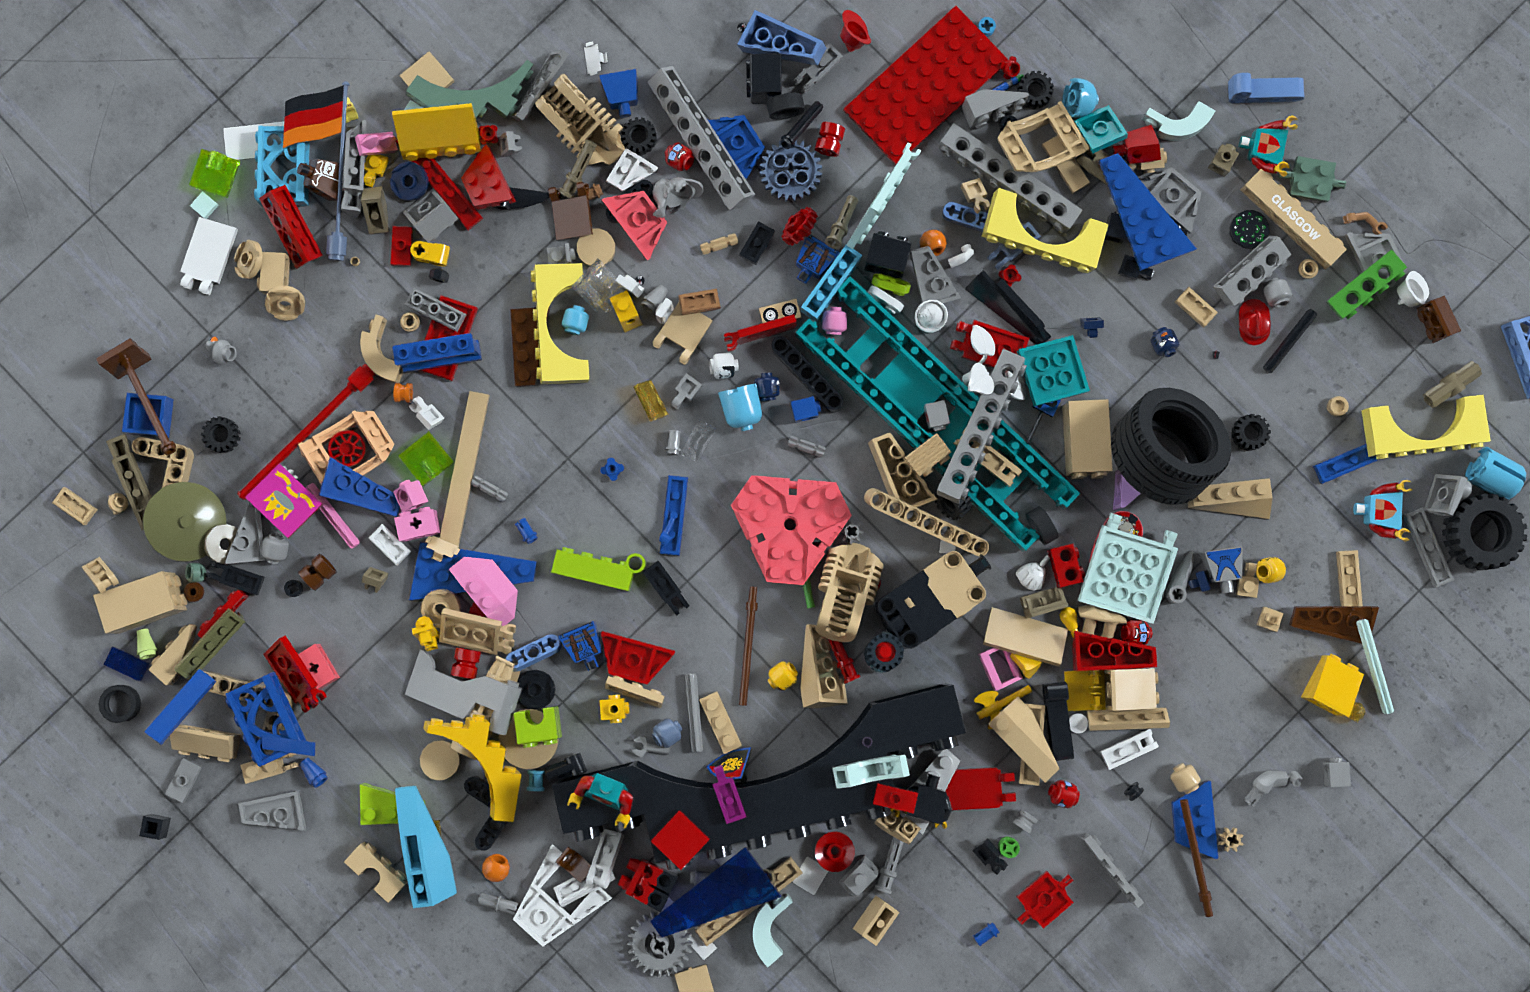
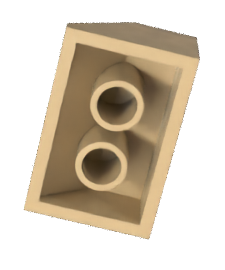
(205, 742)

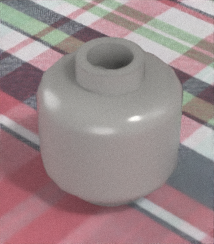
(1277, 293)
(275, 548)

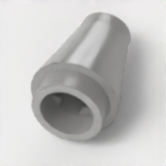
(654, 298)

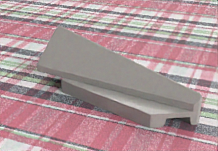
(353, 172)

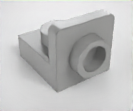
(561, 254)

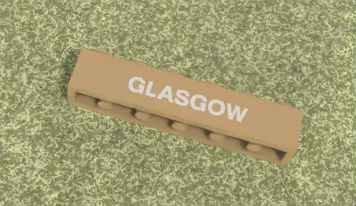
(1293, 219)

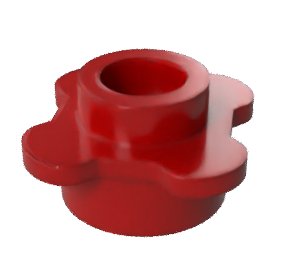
(1014, 69)
(484, 130)
(1016, 277)

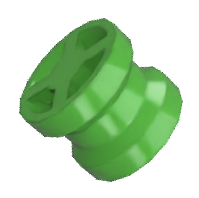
(1011, 849)

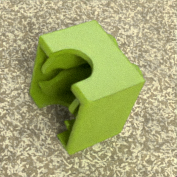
(531, 733)

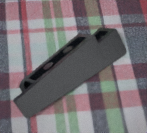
(1008, 306)

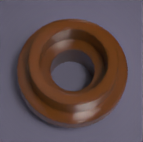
(199, 592)

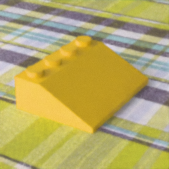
(437, 131)

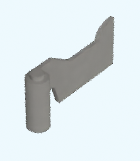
(460, 696)

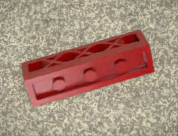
(292, 225)

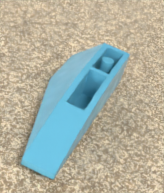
(423, 850)

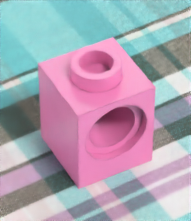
(410, 495)

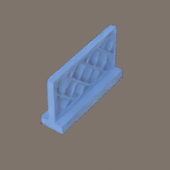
(1519, 350)

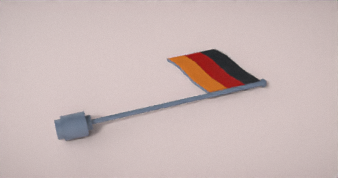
(317, 118)

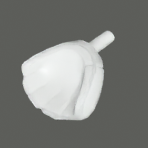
(1033, 574)

